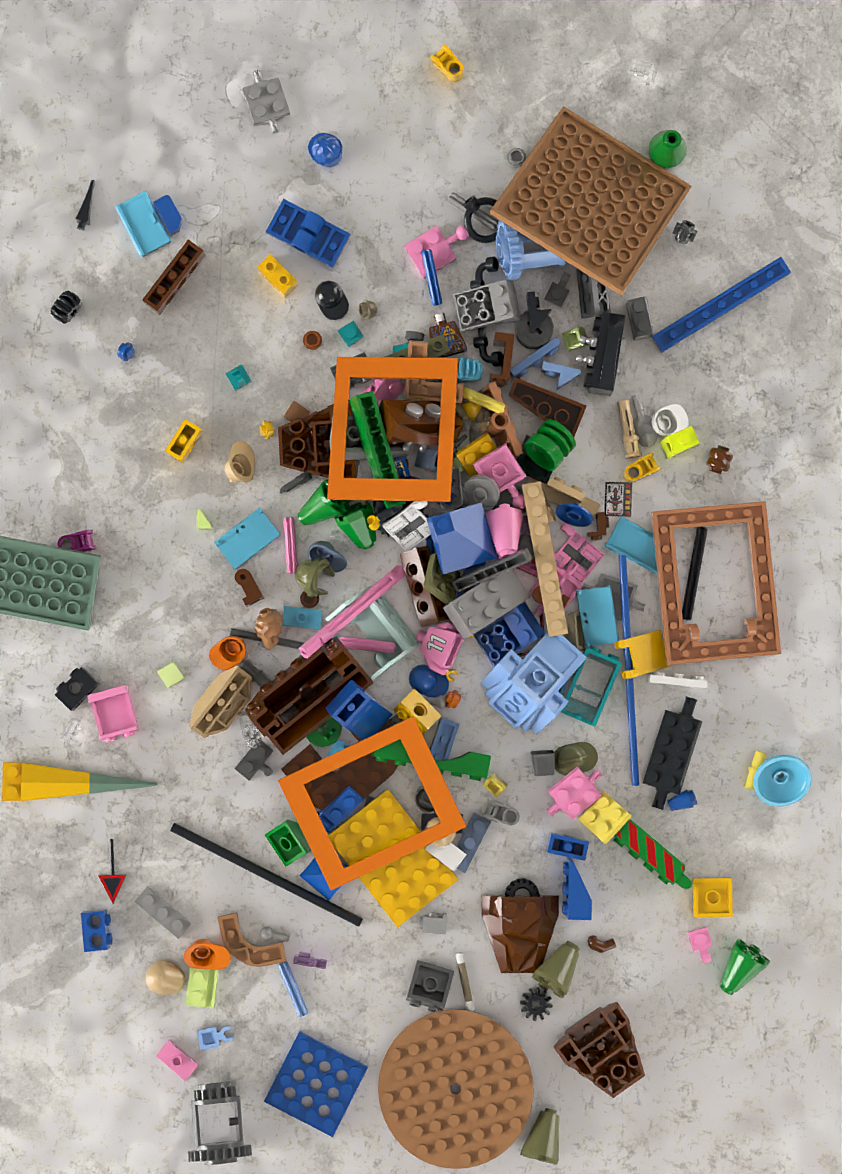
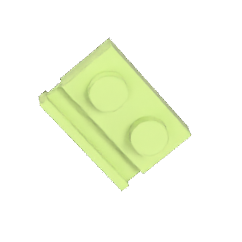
(202, 987)

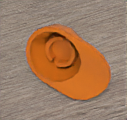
(227, 652)

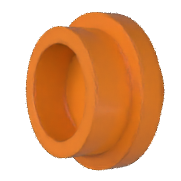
(453, 699)

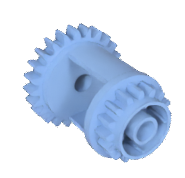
(512, 256)

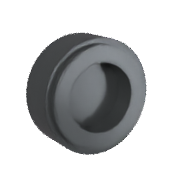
(413, 335)

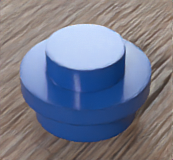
(125, 351)

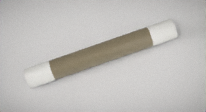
(464, 981)

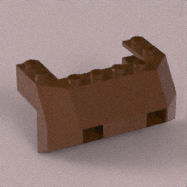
(307, 691)

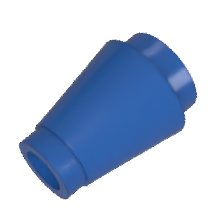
(683, 801)

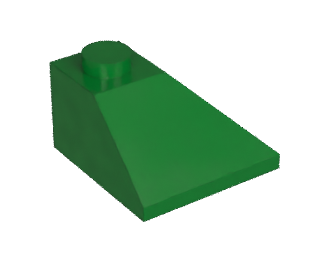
(288, 841)

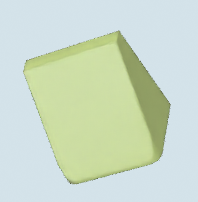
(572, 338)
(202, 521)
(170, 674)

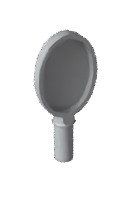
(643, 425)

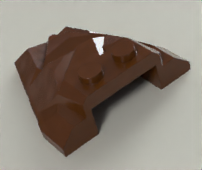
(306, 444)
(520, 929)
(603, 1050)

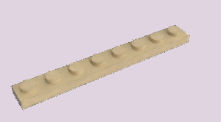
(544, 559)

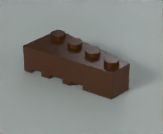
(548, 404)

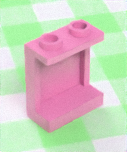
(113, 713)

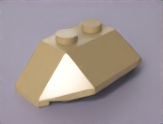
(221, 702)

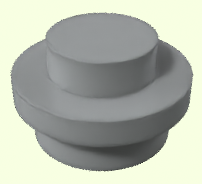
(516, 157)

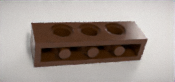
(174, 277)
(427, 606)

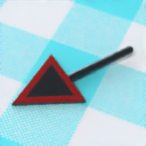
(112, 883)

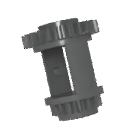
(218, 1152)

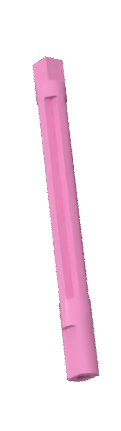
(351, 611)

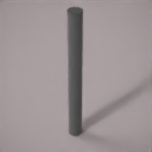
(253, 636)

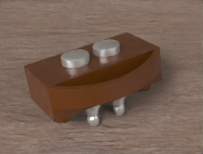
(414, 422)

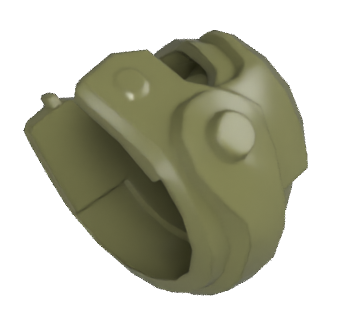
(308, 574)

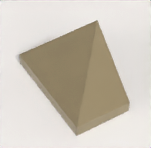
(575, 632)

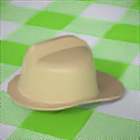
(240, 463)

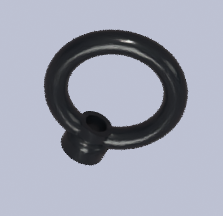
(471, 205)

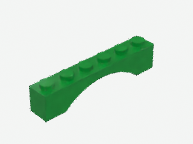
(469, 763)

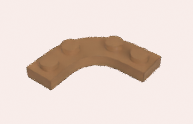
(243, 950)

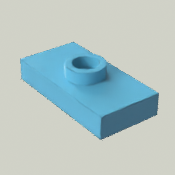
(302, 617)

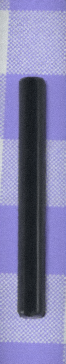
(694, 572)

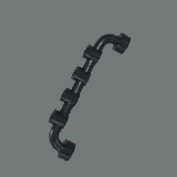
(481, 341)

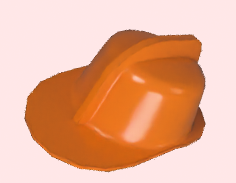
(206, 955)

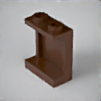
(503, 340)

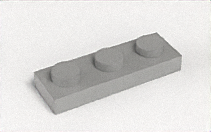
(163, 912)

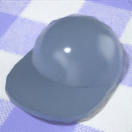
(324, 549)

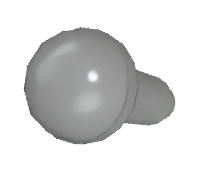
(438, 701)
(267, 933)

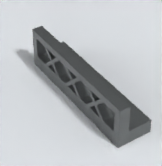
(591, 296)

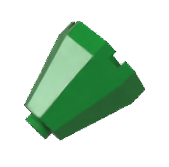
(355, 525)

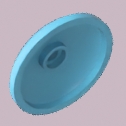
(783, 788)

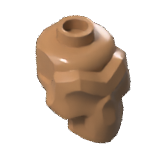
(269, 626)

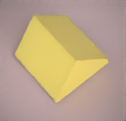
(495, 784)

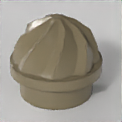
(367, 309)

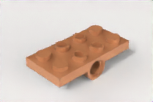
(500, 425)

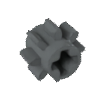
(684, 232)

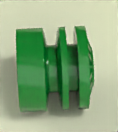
(550, 445)

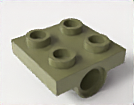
(440, 584)

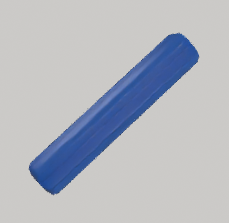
(431, 277)

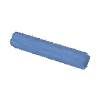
(293, 989)

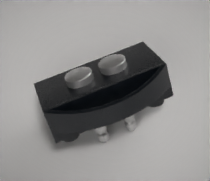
(605, 360)

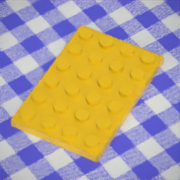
(405, 883)

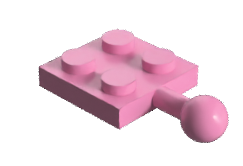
(439, 246)
(504, 470)

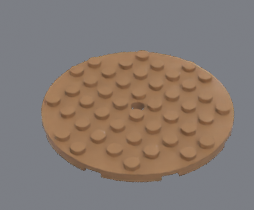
(447, 1126)

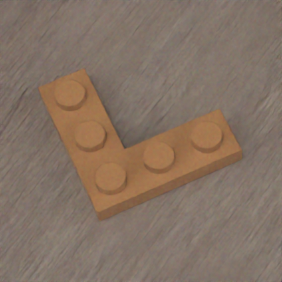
(421, 388)

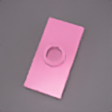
(177, 1060)

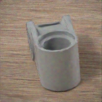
(499, 812)

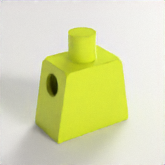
(679, 442)

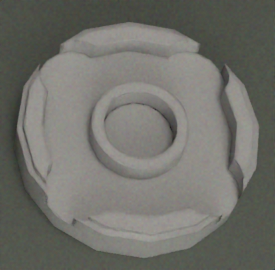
(481, 489)

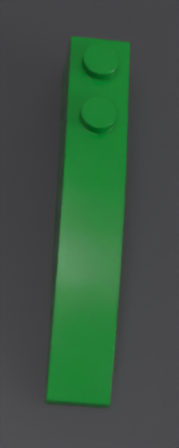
(374, 439)

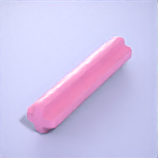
(290, 544)
(368, 645)

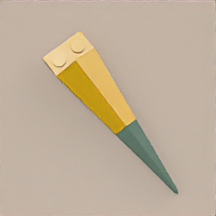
(35, 782)

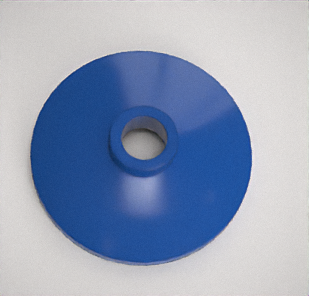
(574, 514)

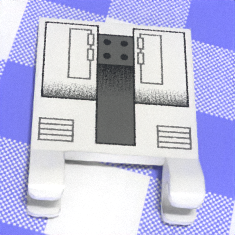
(409, 525)

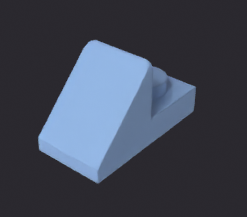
(565, 374)

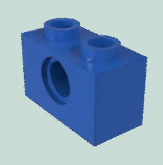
(567, 846)

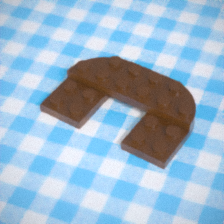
(361, 774)

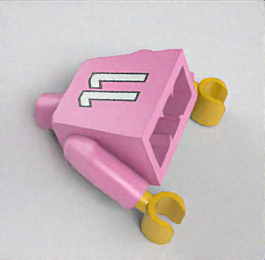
(440, 647)

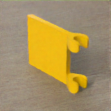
(646, 653)

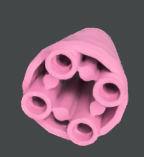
(505, 528)

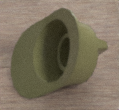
(573, 755)

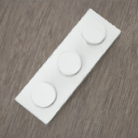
(678, 680)

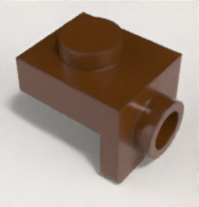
(602, 523)

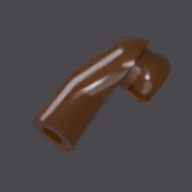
(600, 946)

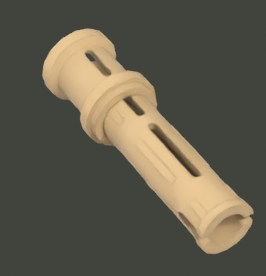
(630, 440)

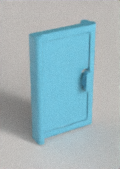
(140, 221)
(245, 541)
(633, 542)
(598, 610)

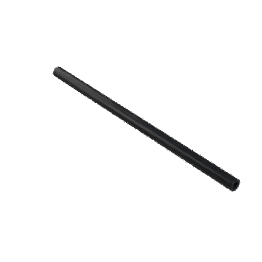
(266, 874)

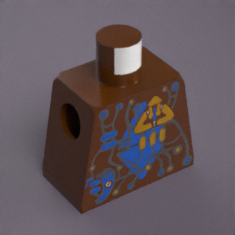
(451, 333)

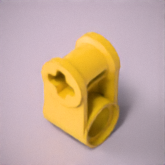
(445, 61)
(644, 466)

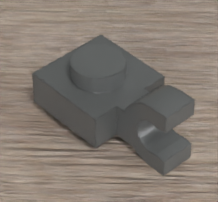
(557, 292)

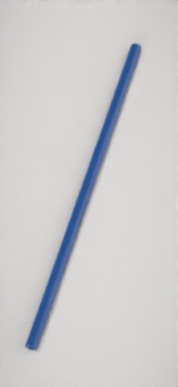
(628, 665)

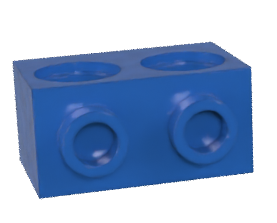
(89, 930)

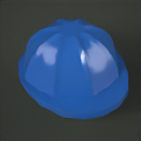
(325, 149)

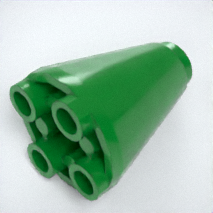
(667, 149)
(320, 508)
(742, 966)

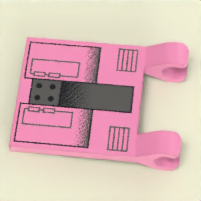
(580, 552)

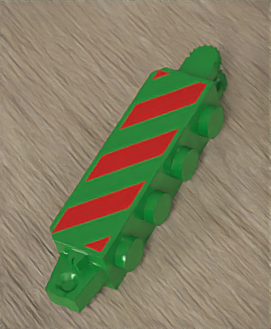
(653, 854)

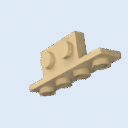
(560, 493)

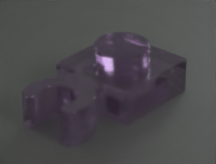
(304, 959)

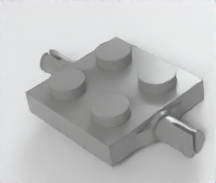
(266, 101)
(605, 580)

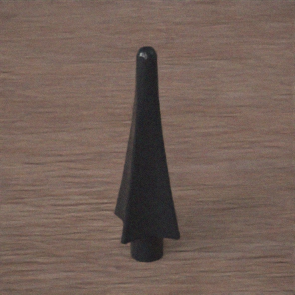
(85, 211)

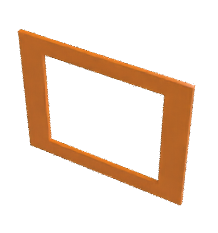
(393, 489)
(315, 832)

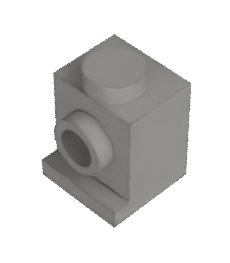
(433, 923)

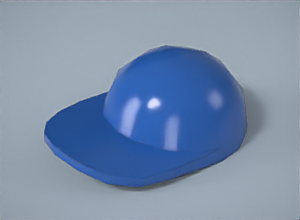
(428, 681)

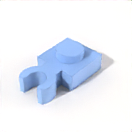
(211, 1037)

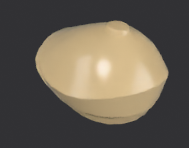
(165, 978)

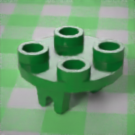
(328, 734)

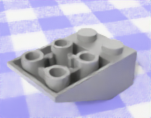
(487, 305)

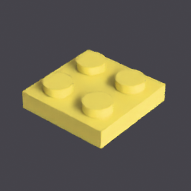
(605, 818)

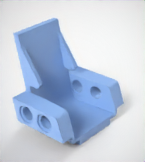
(528, 687)

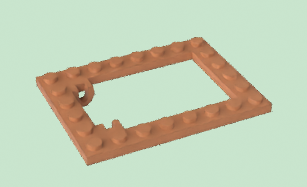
(762, 631)

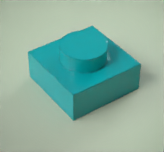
(350, 333)

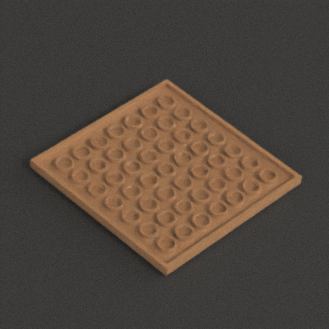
(591, 200)

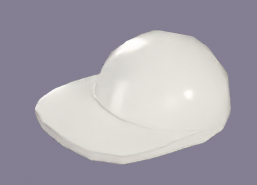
(669, 420)

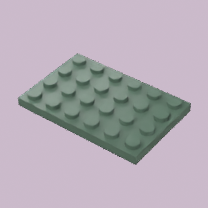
(47, 583)

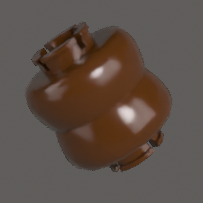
(719, 459)

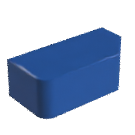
(169, 214)

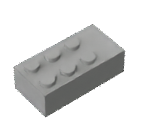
(486, 603)

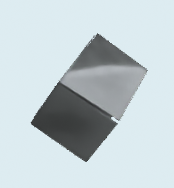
(543, 762)

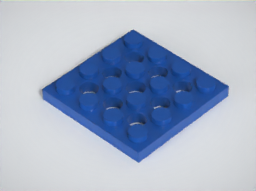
(293, 1106)

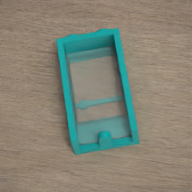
(591, 686)

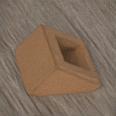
(295, 412)

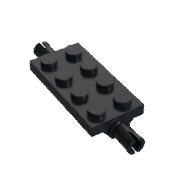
(672, 752)

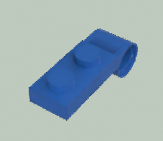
(340, 808)

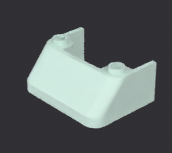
(383, 624)

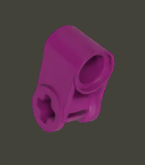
(78, 541)

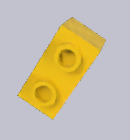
(277, 276)
(184, 441)
(413, 704)

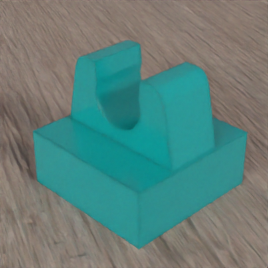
(238, 377)

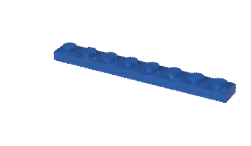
(721, 304)

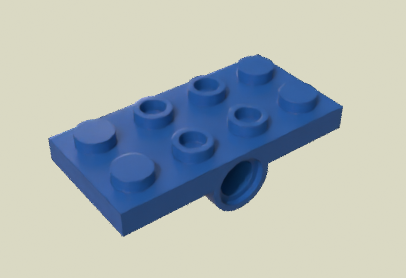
(308, 233)

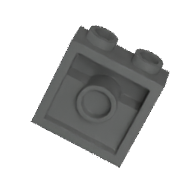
(429, 986)

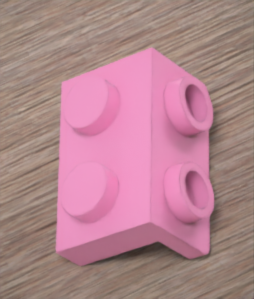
(385, 389)

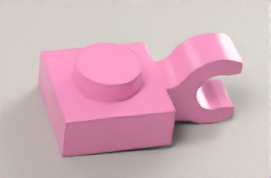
(700, 941)

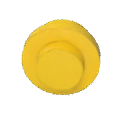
(266, 429)

